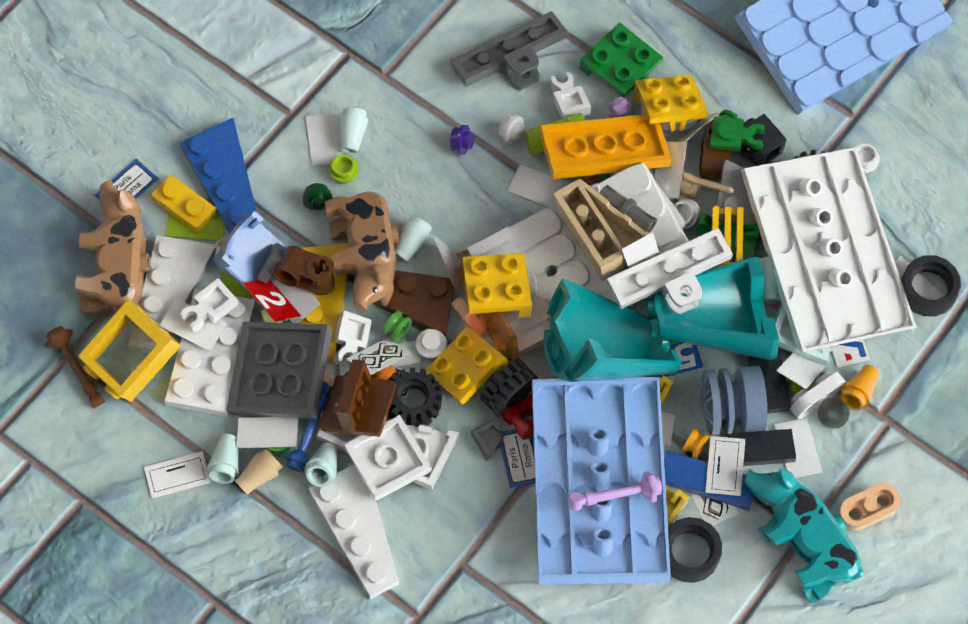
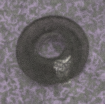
(839, 407)

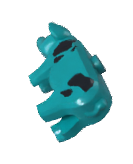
(810, 529)

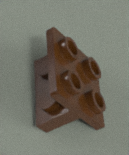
(358, 402)

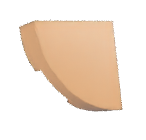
(470, 320)

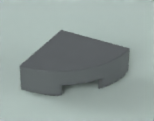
(271, 262)
(488, 437)

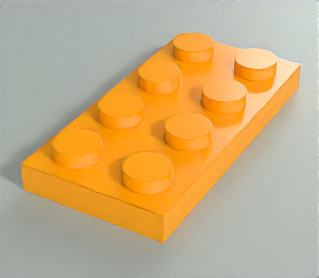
(603, 146)

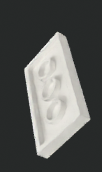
(204, 377)

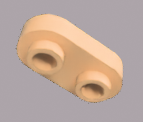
(867, 508)

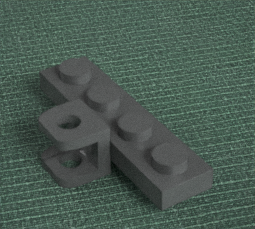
(512, 52)

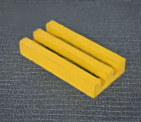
(728, 212)

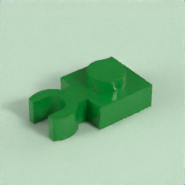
(731, 134)

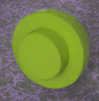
(343, 169)

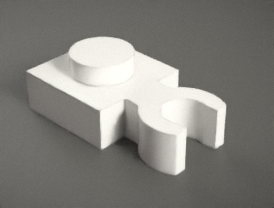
(569, 99)
(211, 302)
(352, 335)

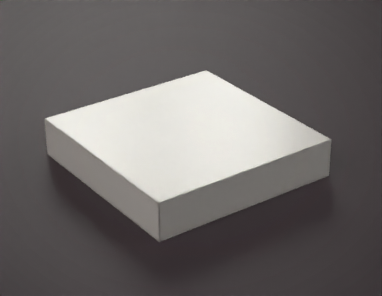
(388, 460)

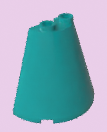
(727, 316)
(600, 341)

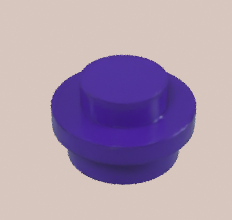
(461, 139)

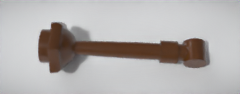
(59, 339)

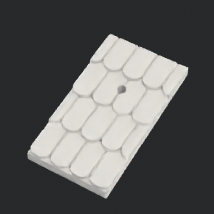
(552, 248)
(832, 271)

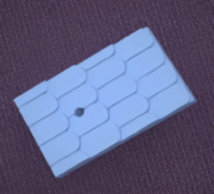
(829, 44)
(598, 441)

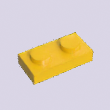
(183, 204)

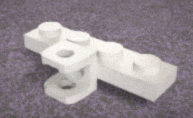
(672, 273)

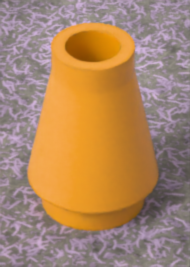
(859, 389)

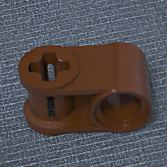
(710, 159)
(302, 270)

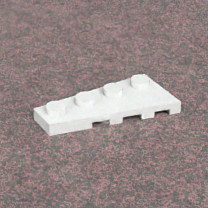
(173, 274)
(433, 443)
(358, 529)

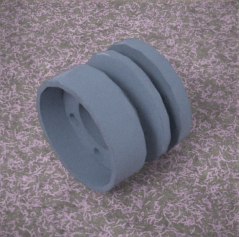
(740, 400)

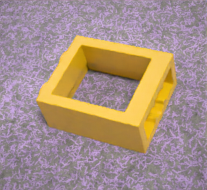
(147, 369)

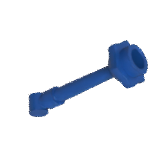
(298, 458)

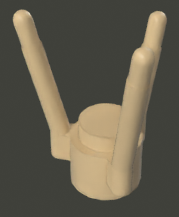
(692, 185)

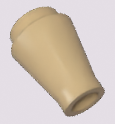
(259, 471)

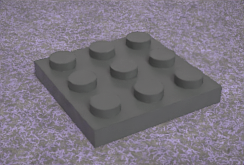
(279, 370)

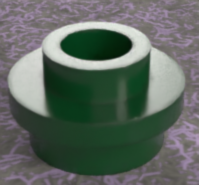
(315, 196)

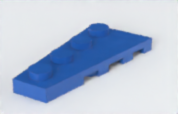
(221, 171)

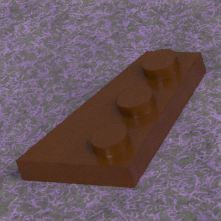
(422, 299)

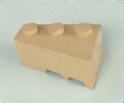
(597, 227)

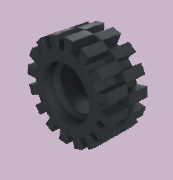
(427, 385)
(508, 387)

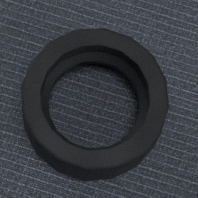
(940, 267)
(709, 533)

